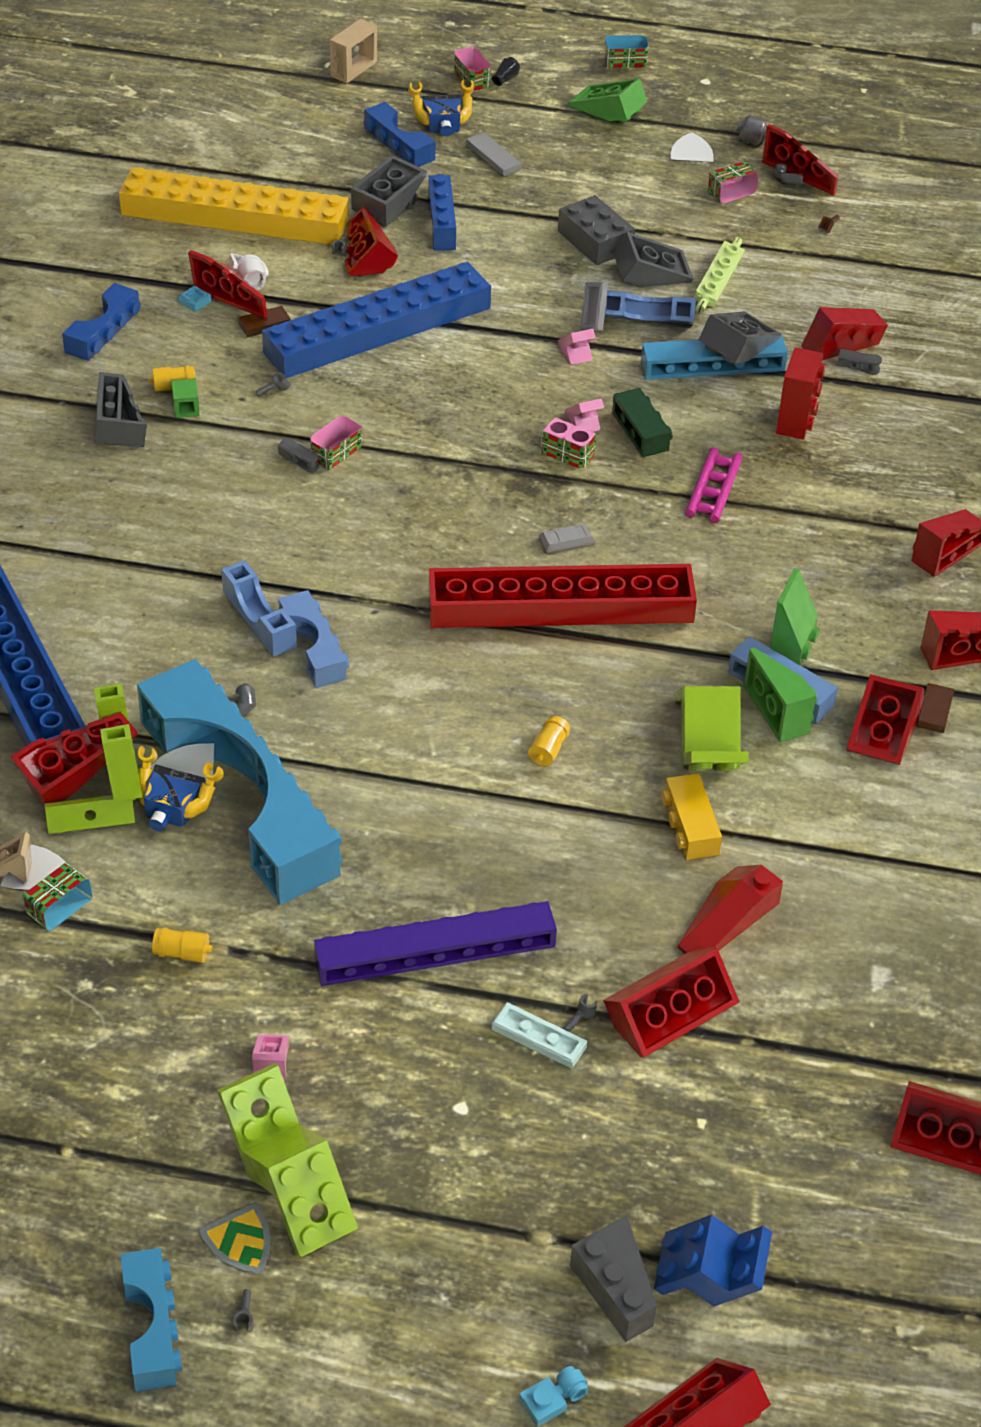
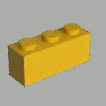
(692, 817)

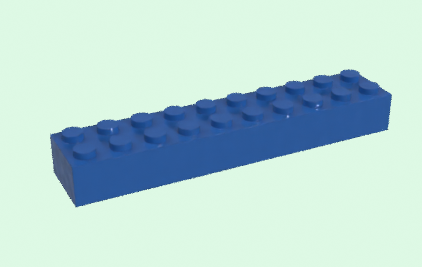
(376, 319)
(28, 677)

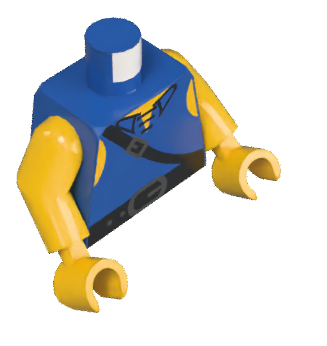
(442, 112)
(173, 794)

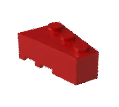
(844, 329)
(946, 541)

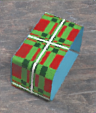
(626, 51)
(57, 896)

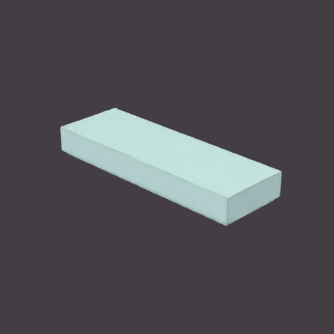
(539, 1035)

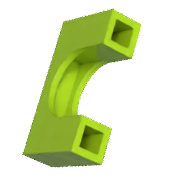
(118, 745)

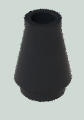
(507, 69)

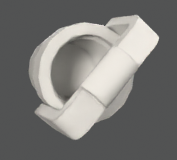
(250, 268)

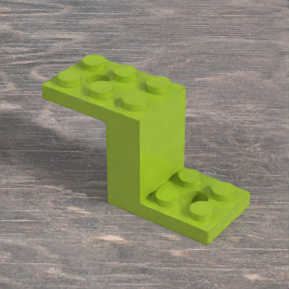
(711, 728)
(287, 1160)

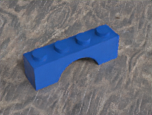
(410, 146)
(442, 212)
(87, 338)

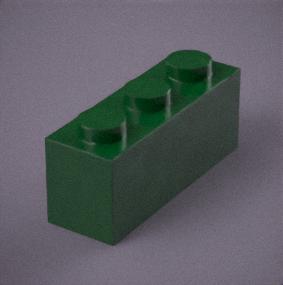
(641, 422)

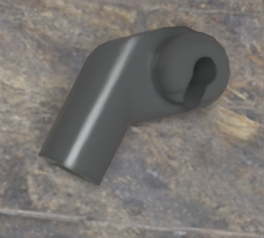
(787, 178)
(246, 697)

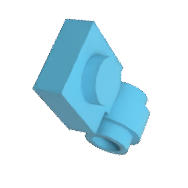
(547, 1401)

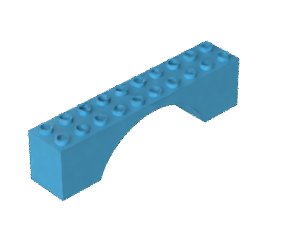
(290, 839)

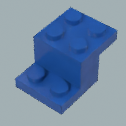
(713, 1260)

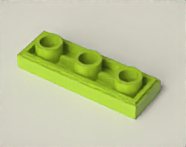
(72, 814)

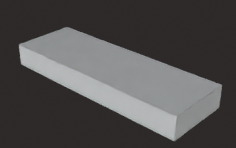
(493, 154)

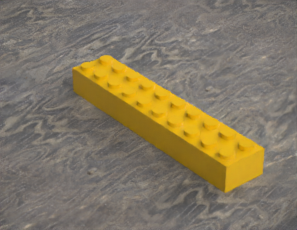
(234, 206)

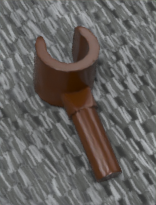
(827, 223)

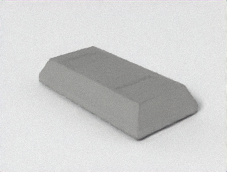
(566, 538)

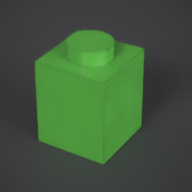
(185, 398)

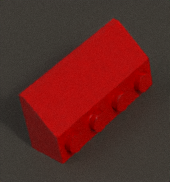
(672, 1000)
(940, 1127)
(713, 1397)

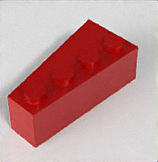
(951, 639)

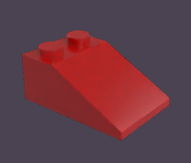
(886, 719)

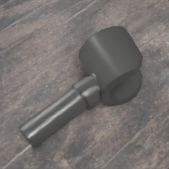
(339, 245)
(279, 380)
(583, 1011)
(244, 1313)

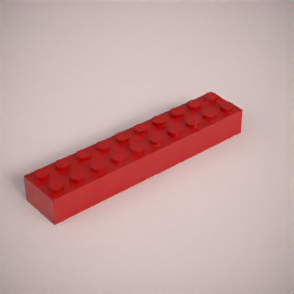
(561, 595)

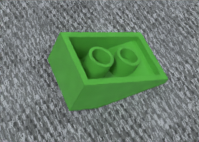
(611, 100)
(795, 621)
(780, 695)

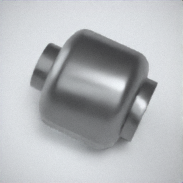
(752, 130)

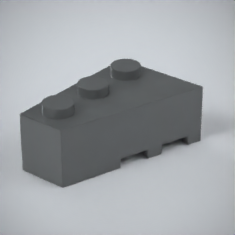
(117, 416)
(616, 1277)

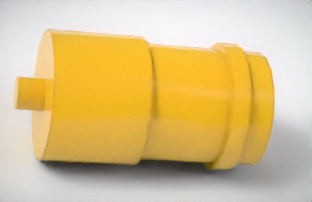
(163, 375)
(549, 741)
(179, 944)

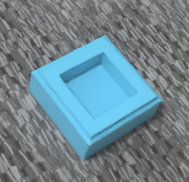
(194, 298)

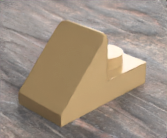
(16, 857)

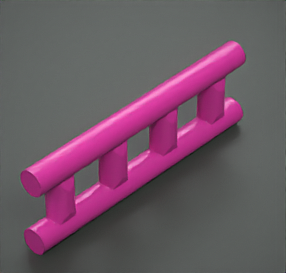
(719, 494)

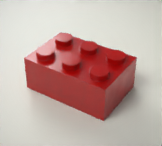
(800, 392)

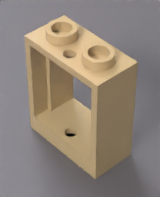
(346, 67)

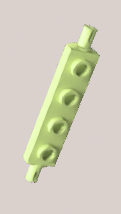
(718, 274)

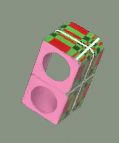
(472, 69)
(744, 185)
(341, 431)
(568, 443)

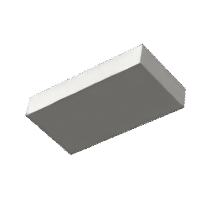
(594, 305)

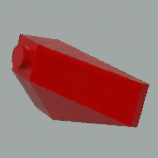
(785, 149)
(369, 246)
(225, 284)
(65, 763)
(733, 907)

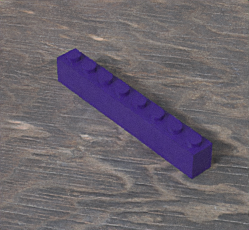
(434, 943)

